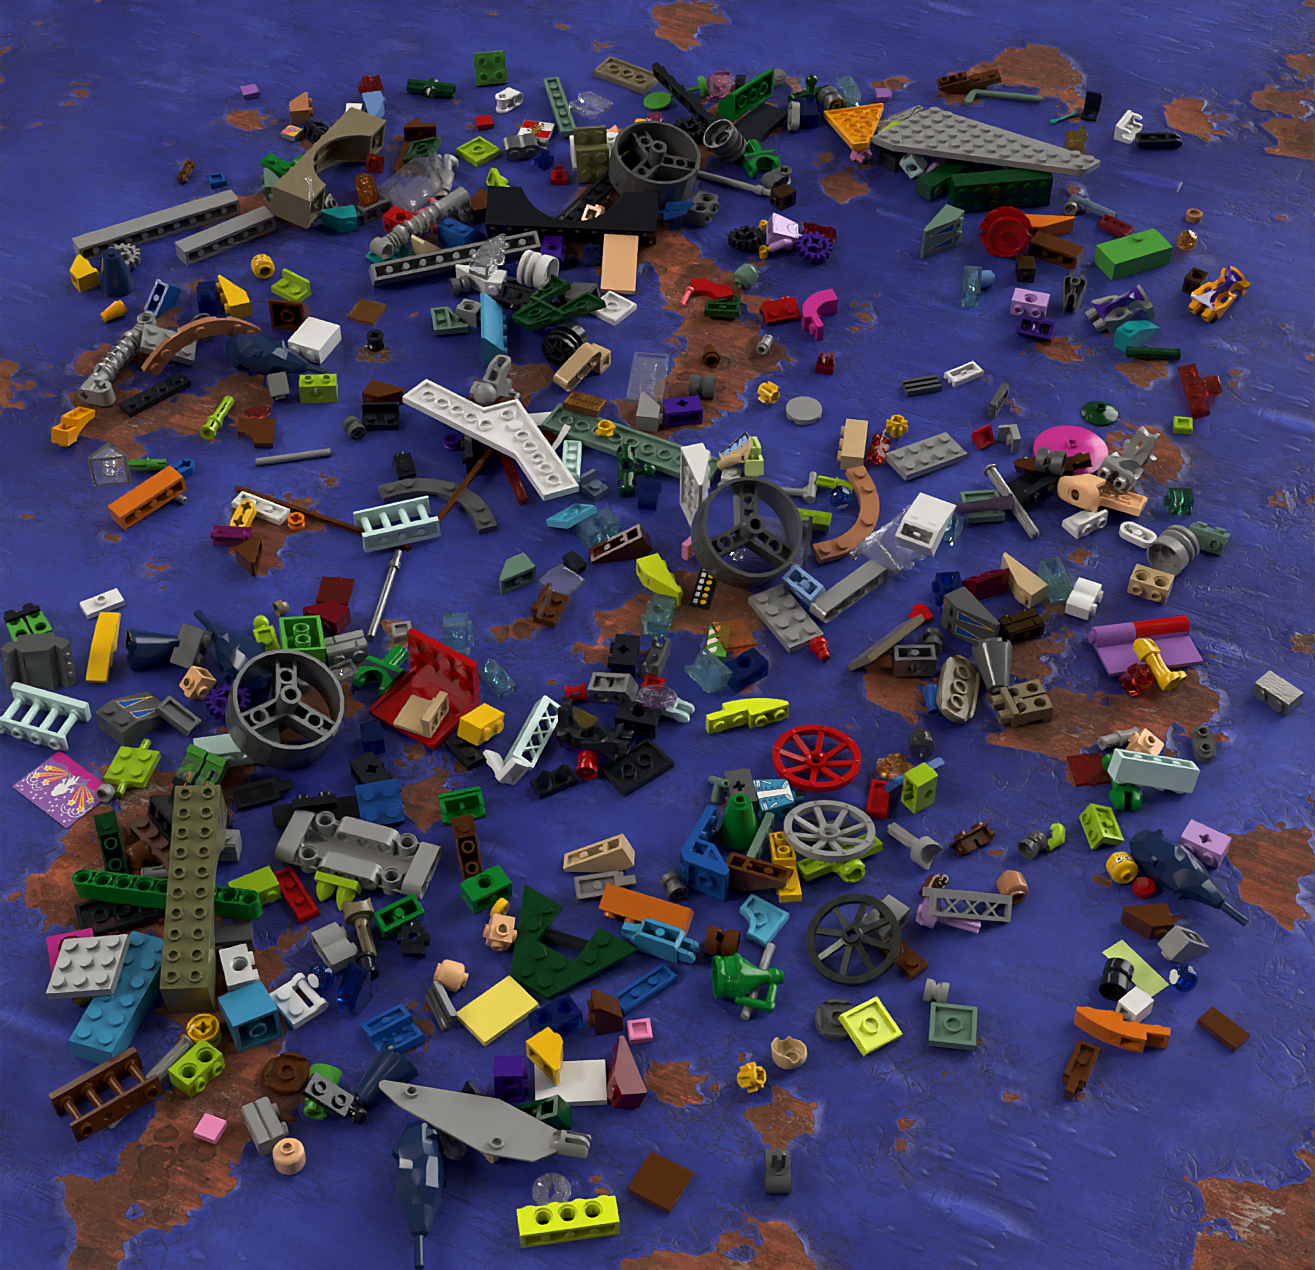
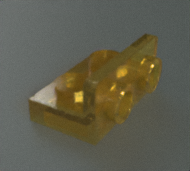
(1076, 140)

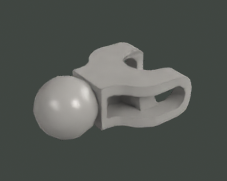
(494, 382)

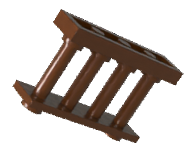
(99, 1079)

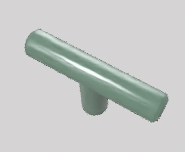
(718, 784)

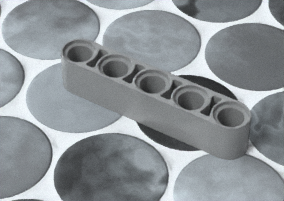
(849, 591)

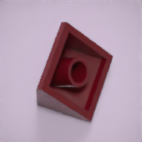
(988, 583)

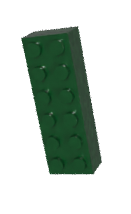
(1000, 188)

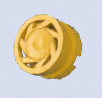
(204, 1027)

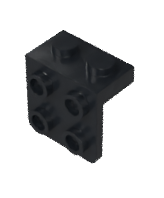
(513, 295)
(1031, 491)

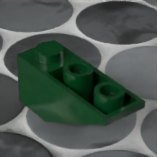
(111, 842)

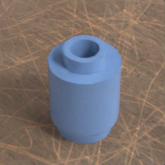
(987, 279)

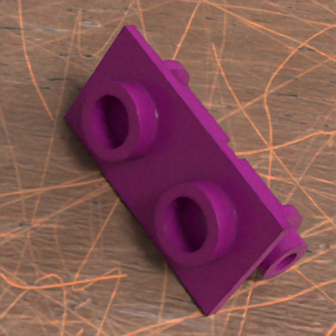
(230, 535)

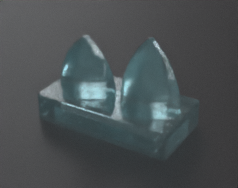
(497, 678)

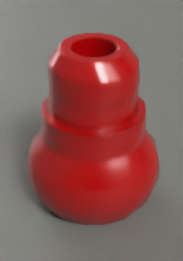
(819, 646)

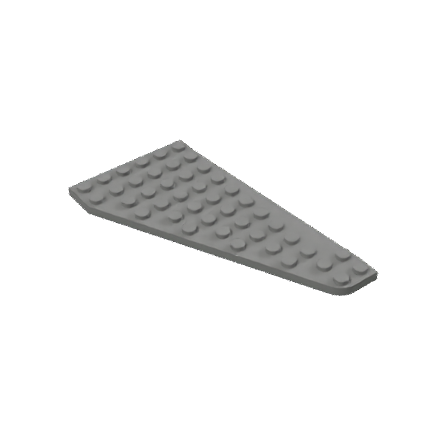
(959, 138)

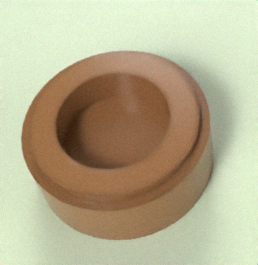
(1194, 215)

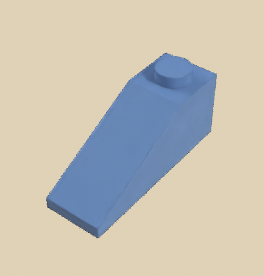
(374, 103)

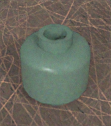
(746, 276)

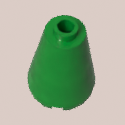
(738, 824)

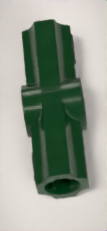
(431, 88)

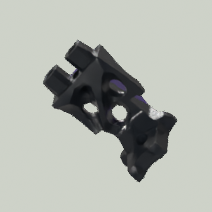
(593, 738)

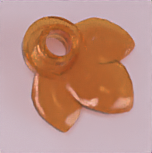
(893, 766)

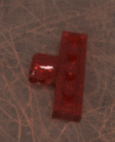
(1198, 389)

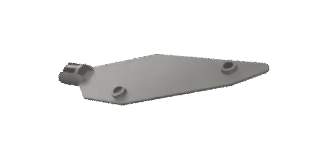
(486, 1123)

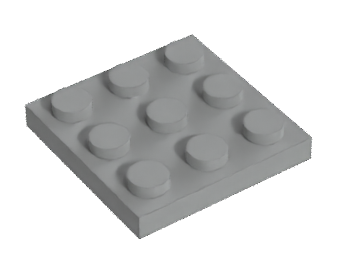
(88, 966)

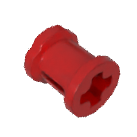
(581, 688)

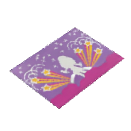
(61, 788)

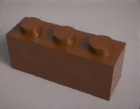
(1056, 250)

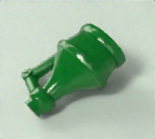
(736, 977)

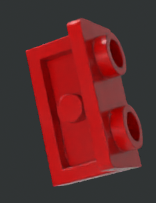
(780, 310)

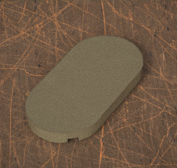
(958, 689)

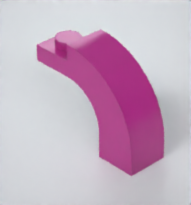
(816, 306)

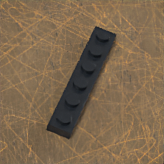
(679, 92)

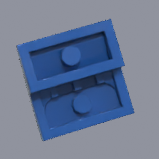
(674, 209)
(395, 1028)

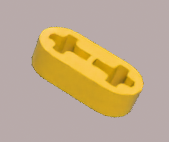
(242, 516)

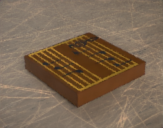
(584, 404)

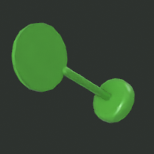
(660, 100)

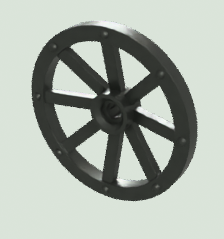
(856, 942)

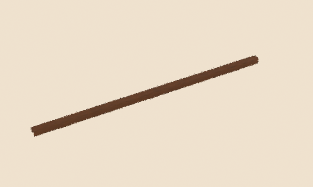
(472, 474)
(313, 515)

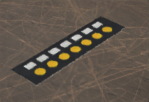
(703, 590)

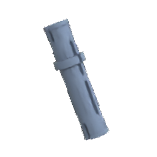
(1077, 199)

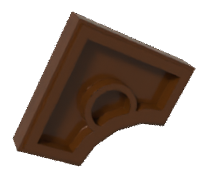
(259, 431)

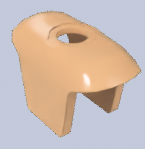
(1086, 485)

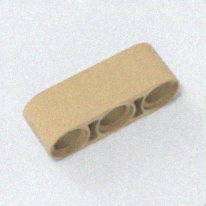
(577, 367)

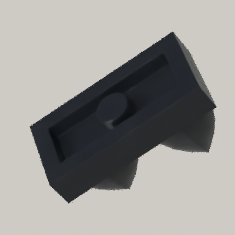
(553, 782)

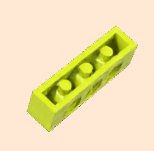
(558, 1230)

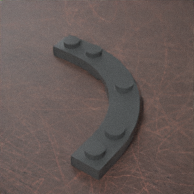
(420, 487)

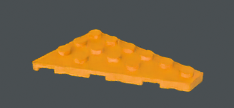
(856, 124)

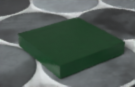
(422, 148)

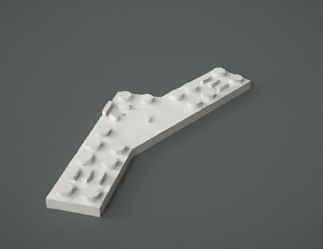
(502, 427)

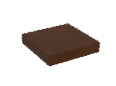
(660, 1182)

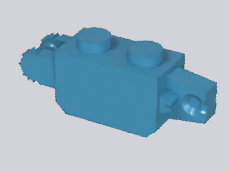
(661, 940)

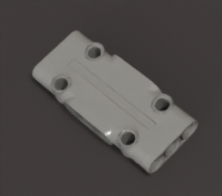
(359, 852)

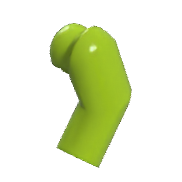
(1058, 836)

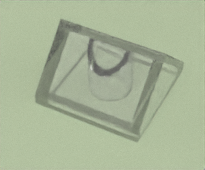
(109, 467)

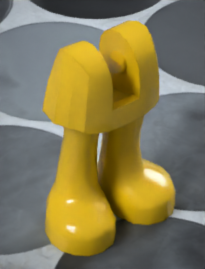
(1148, 652)

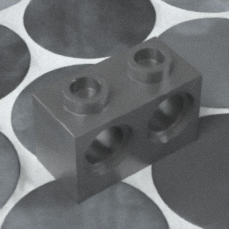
(612, 687)

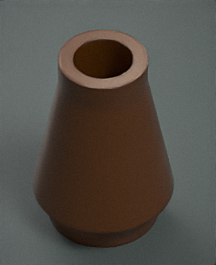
(710, 356)

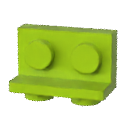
(292, 287)
(821, 519)
(1100, 826)

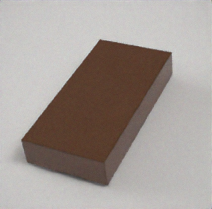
(1223, 1029)

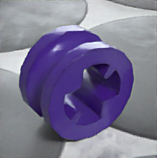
(451, 442)

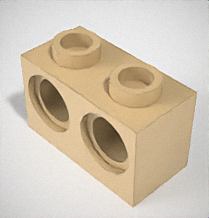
(1150, 583)

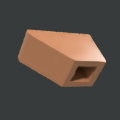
(300, 109)

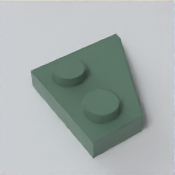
(446, 321)

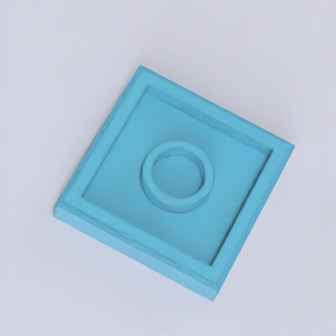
(571, 515)

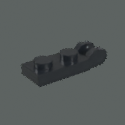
(1158, 139)

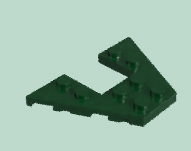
(540, 313)
(548, 971)

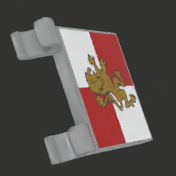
(541, 130)

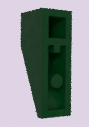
(551, 1111)

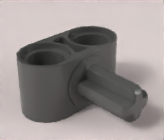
(777, 1171)

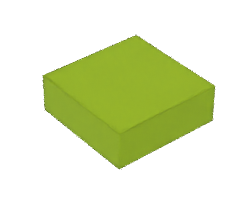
(1182, 425)

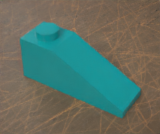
(1134, 333)

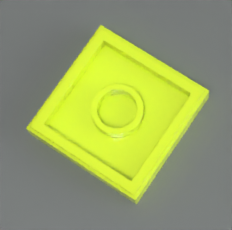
(870, 1026)

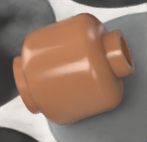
(1013, 884)

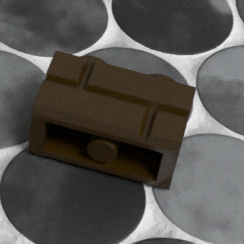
(1021, 626)

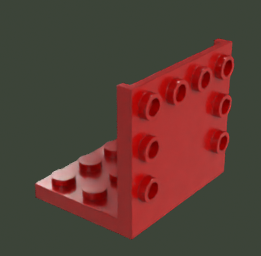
(432, 670)

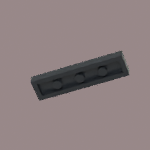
(155, 394)

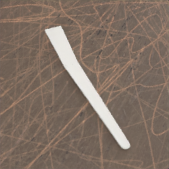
(565, 429)

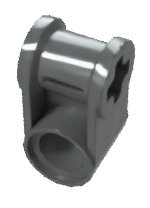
(776, 177)

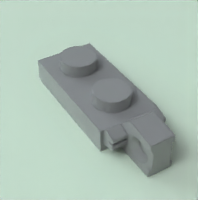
(594, 884)

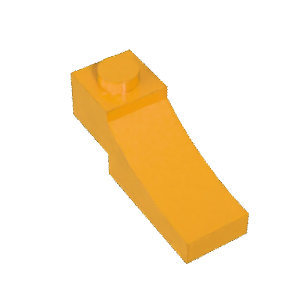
(71, 425)

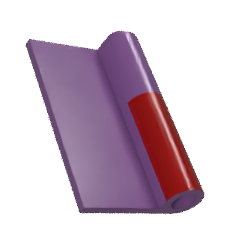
(1170, 634)

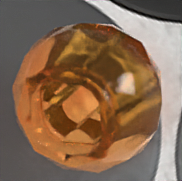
(1186, 240)

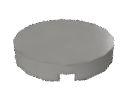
(803, 410)

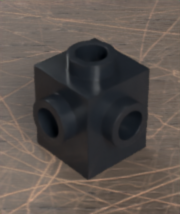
(417, 947)

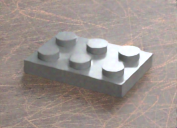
(153, 336)

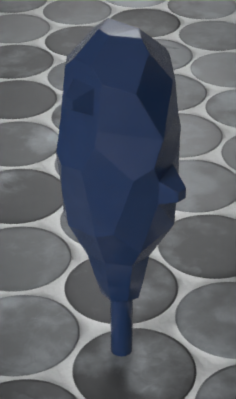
(267, 356)
(234, 650)
(1178, 871)
(419, 1180)

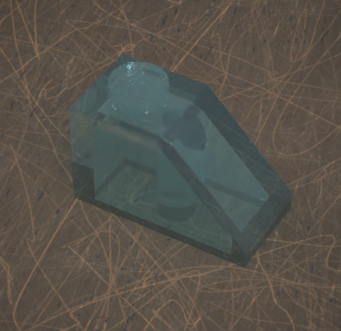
(971, 286)
(954, 529)

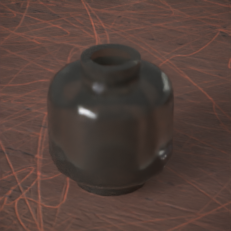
(921, 744)

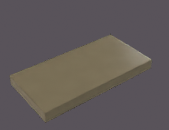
(626, 75)
(885, 643)

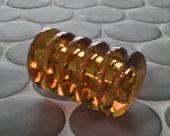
(366, 189)

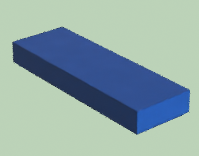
(898, 781)
(645, 988)

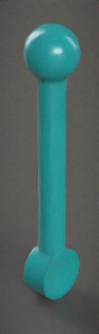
(1054, 121)

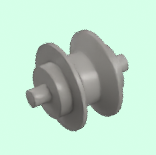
(779, 77)

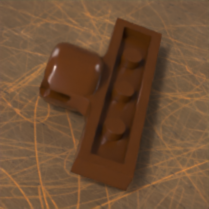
(150, 847)

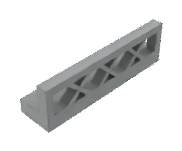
(976, 897)

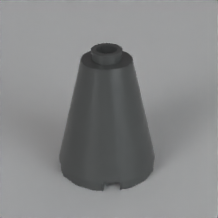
(994, 662)

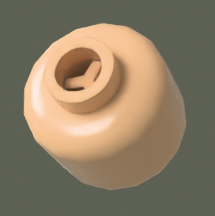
(451, 975)
(289, 1156)

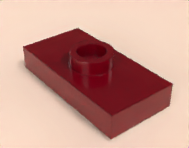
(1115, 226)

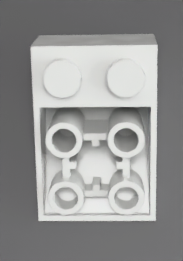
(924, 524)

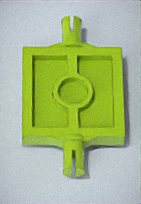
(132, 767)

